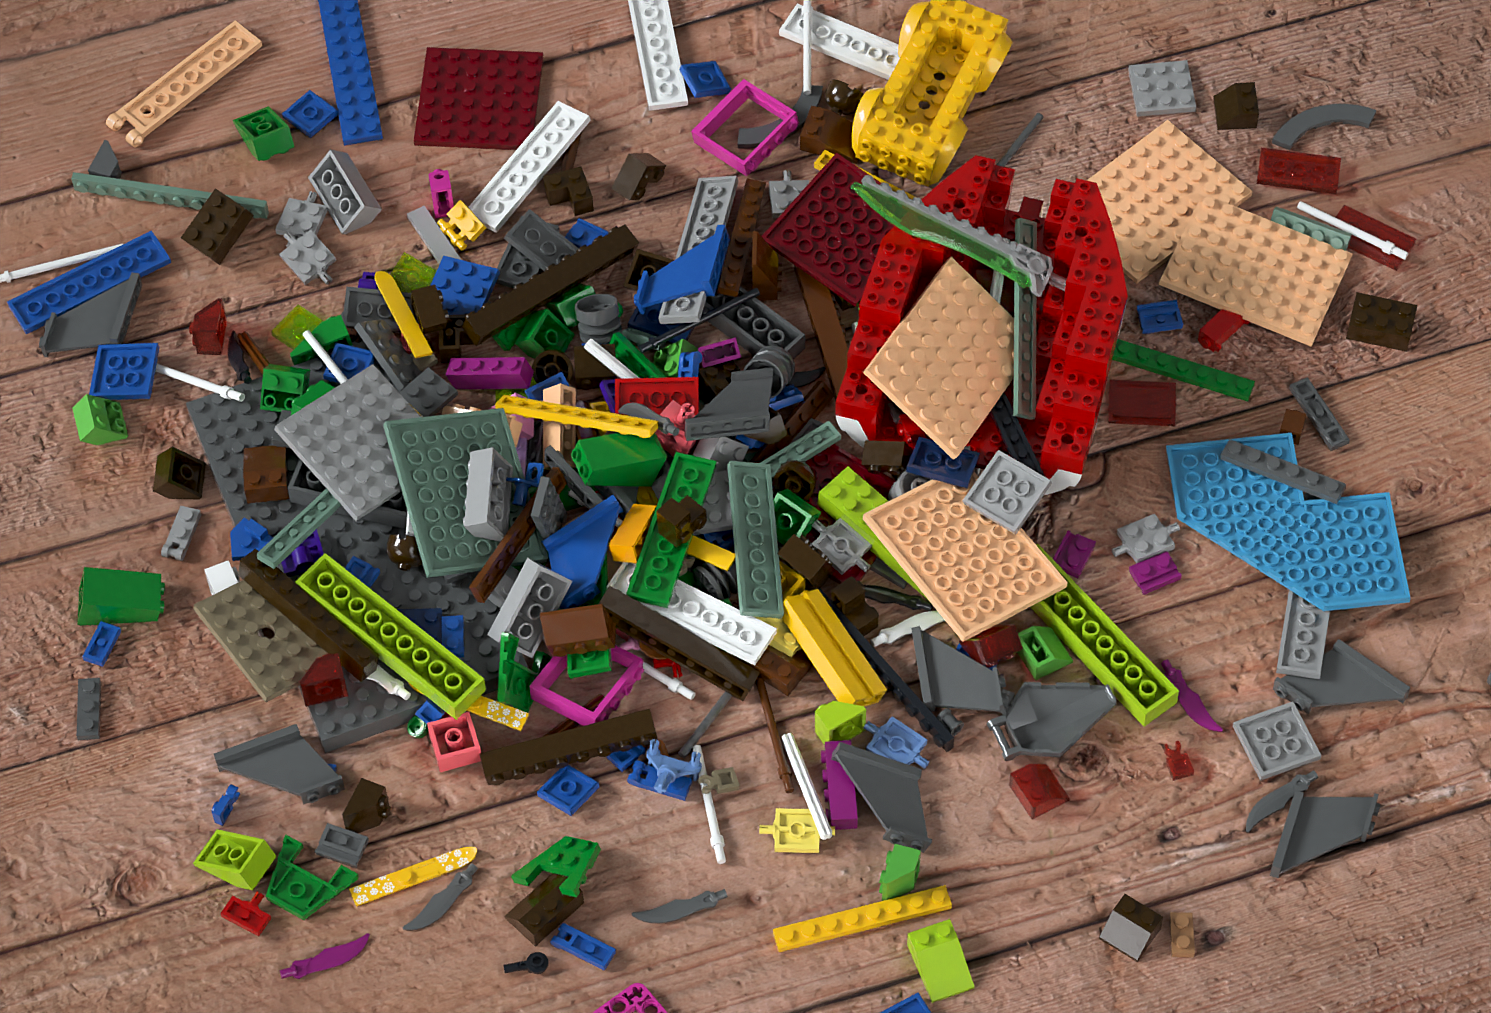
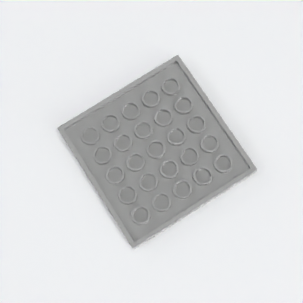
(346, 441)

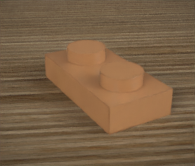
(1181, 934)

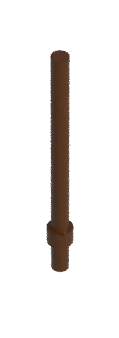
(784, 770)

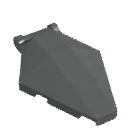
(1050, 717)

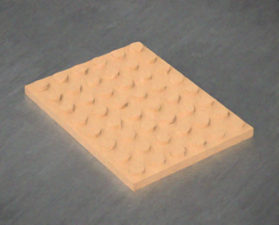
(1154, 193)
(1256, 269)
(948, 358)
(962, 559)

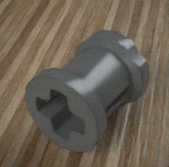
(950, 722)

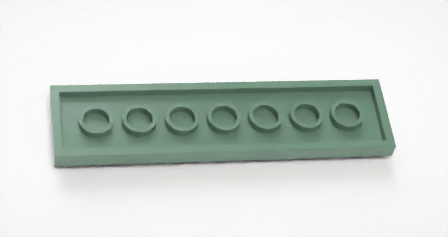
(755, 540)

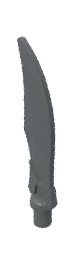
(641, 411)
(1278, 798)
(443, 900)
(681, 908)

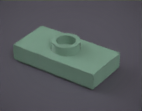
(639, 337)

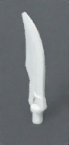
(924, 620)
(391, 684)

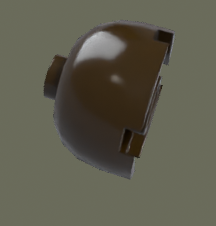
(842, 98)
(551, 363)
(797, 478)
(404, 552)

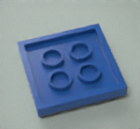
(464, 284)
(124, 371)

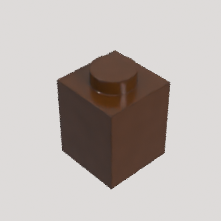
(1293, 423)

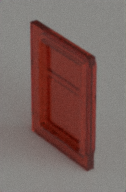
(1142, 403)

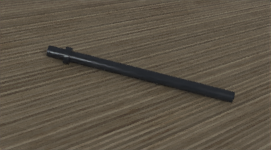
(654, 342)

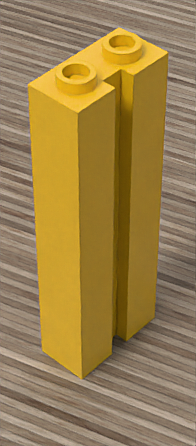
(831, 649)

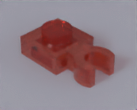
(1177, 763)

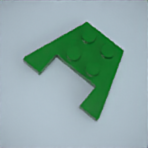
(516, 678)
(566, 857)
(300, 890)

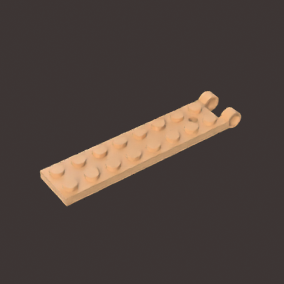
(185, 82)

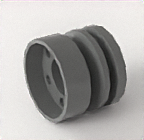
(598, 317)
(779, 360)
(716, 581)

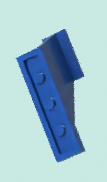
(688, 274)
(580, 550)

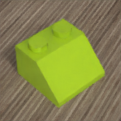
(839, 721)

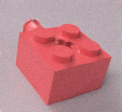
(677, 415)
(454, 741)

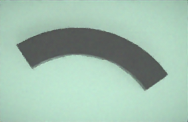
(1319, 117)
(754, 136)

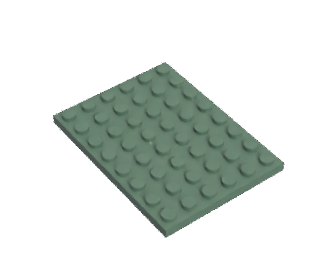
(433, 472)

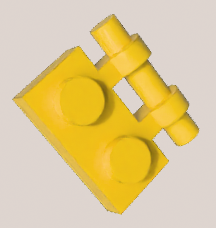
(466, 220)

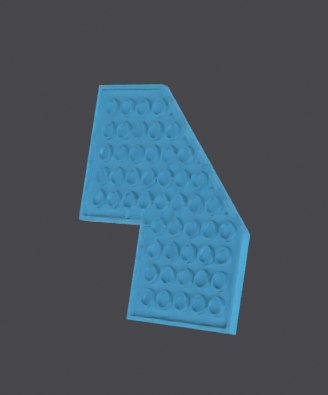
(1316, 548)

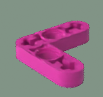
(638, 1004)

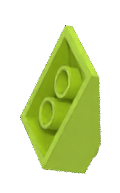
(236, 858)
(940, 960)

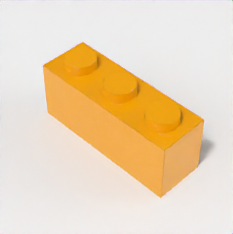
(632, 533)

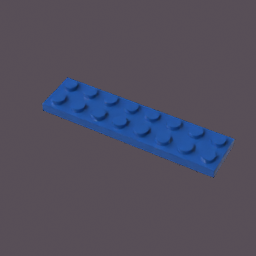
(87, 281)

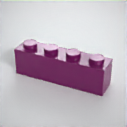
(490, 373)
(840, 791)

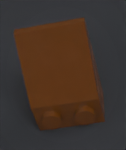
(827, 132)
(765, 269)
(265, 474)

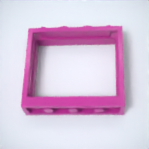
(726, 108)
(540, 688)

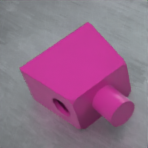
(439, 186)

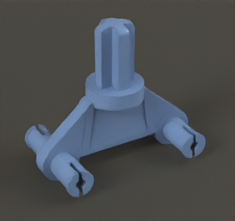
(670, 768)

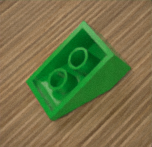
(264, 133)
(327, 334)

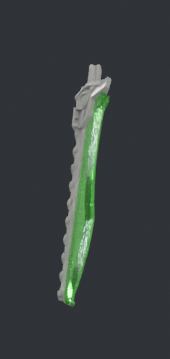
(1011, 259)

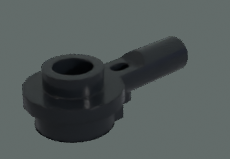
(535, 963)

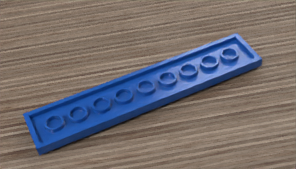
(350, 71)

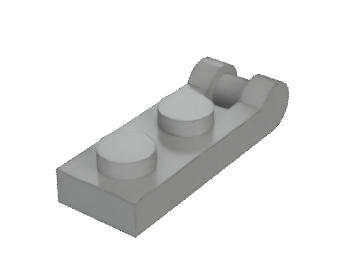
(181, 533)

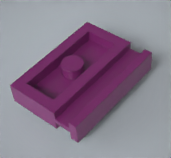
(1074, 553)
(1155, 572)

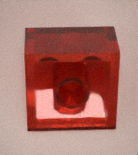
(209, 329)
(993, 644)
(324, 680)
(1037, 789)

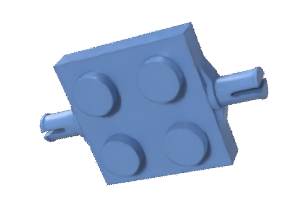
(897, 742)

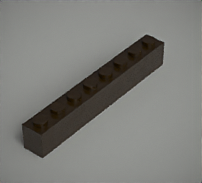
(309, 616)
(679, 644)
(568, 747)

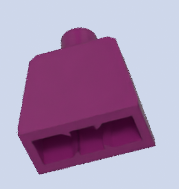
(719, 352)

